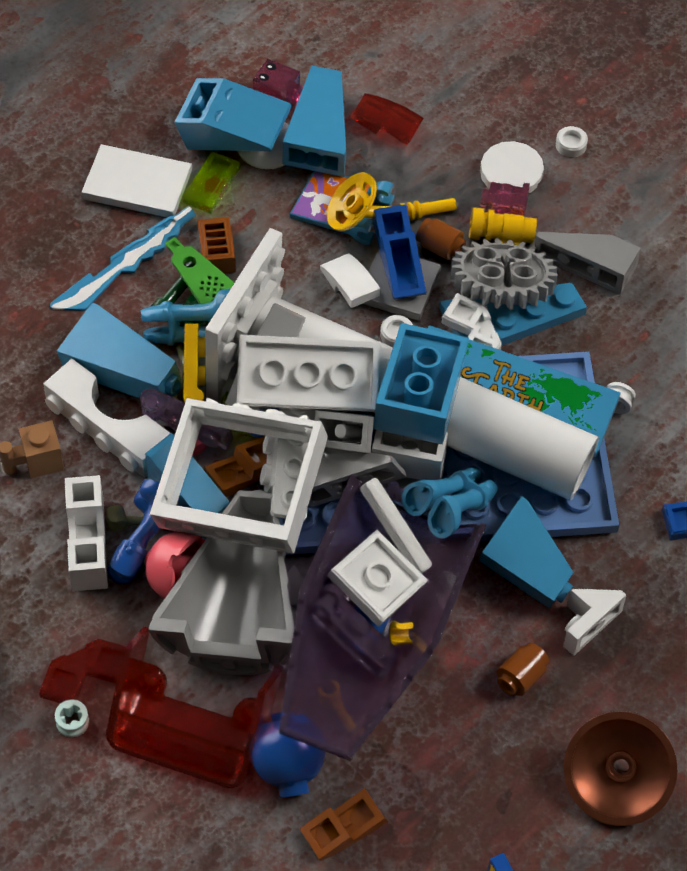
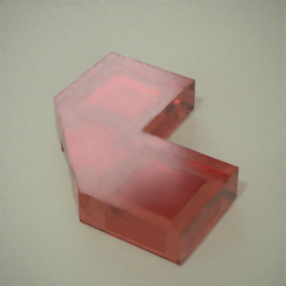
(68, 673)

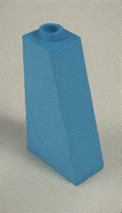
(318, 125)
(119, 355)

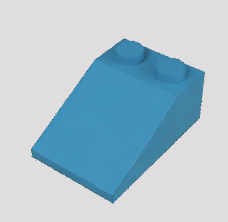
(420, 383)

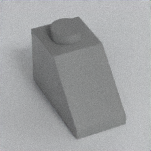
(347, 430)

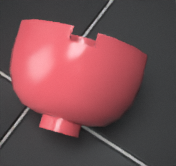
(169, 558)

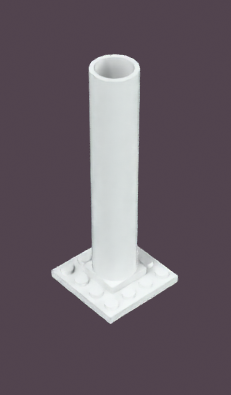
(481, 420)

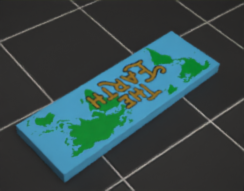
(541, 388)

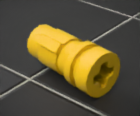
(501, 226)

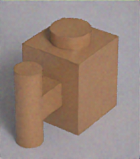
(38, 449)

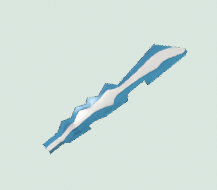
(126, 260)

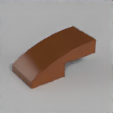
(240, 469)
(344, 826)

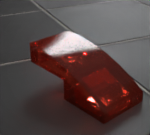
(380, 113)

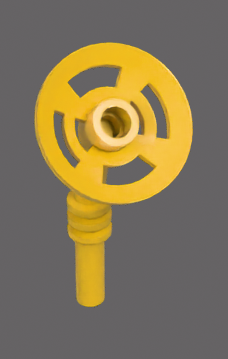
(359, 203)

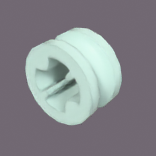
(76, 727)

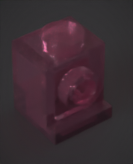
(505, 198)

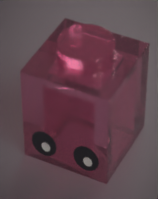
(278, 81)

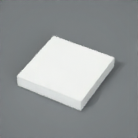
(377, 578)

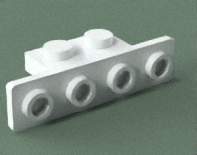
(283, 466)

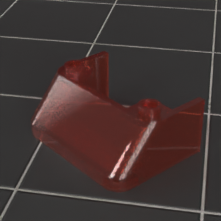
(178, 733)

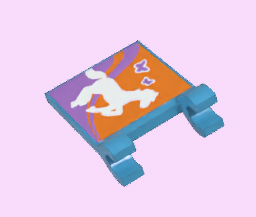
(315, 198)

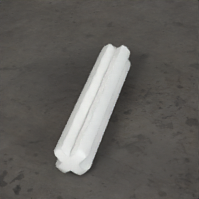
(395, 524)

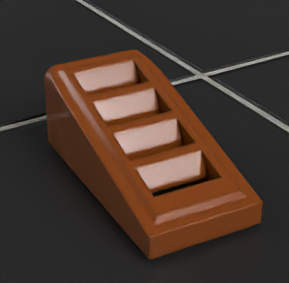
(226, 261)

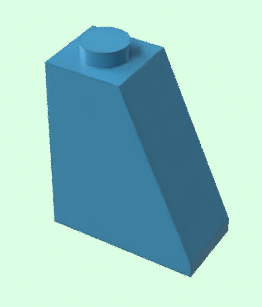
(197, 489)
(528, 556)

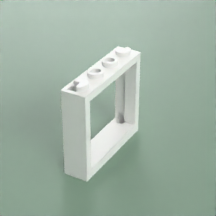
(226, 527)

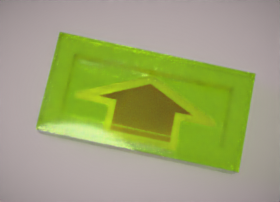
(211, 182)

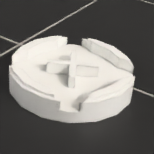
(512, 164)

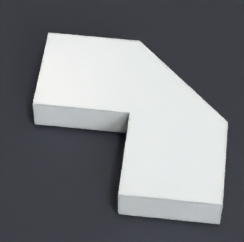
(471, 319)

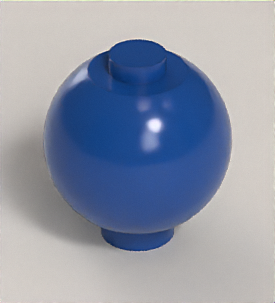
(285, 760)

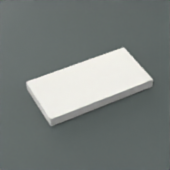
(308, 373)

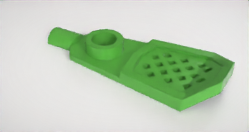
(199, 275)

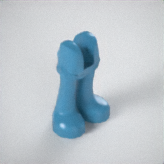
(174, 314)
(446, 509)

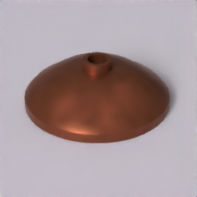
(613, 795)

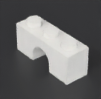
(86, 533)

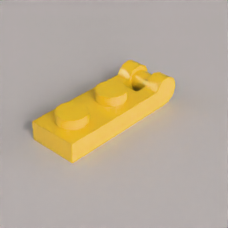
(193, 373)

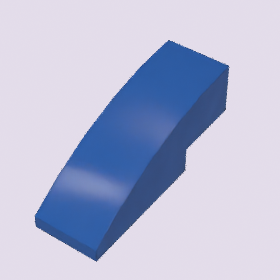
(399, 251)

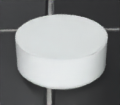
(571, 141)
(390, 328)

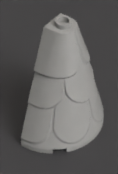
(230, 602)

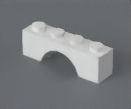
(74, 395)

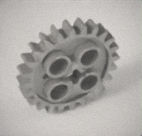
(483, 274)

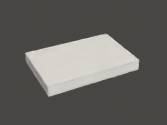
(137, 181)

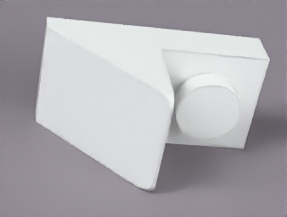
(593, 613)

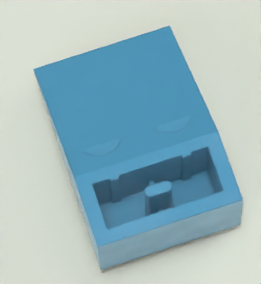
(230, 117)

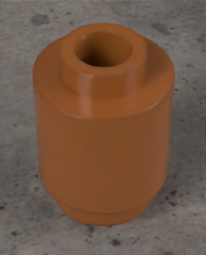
(440, 238)
(522, 669)

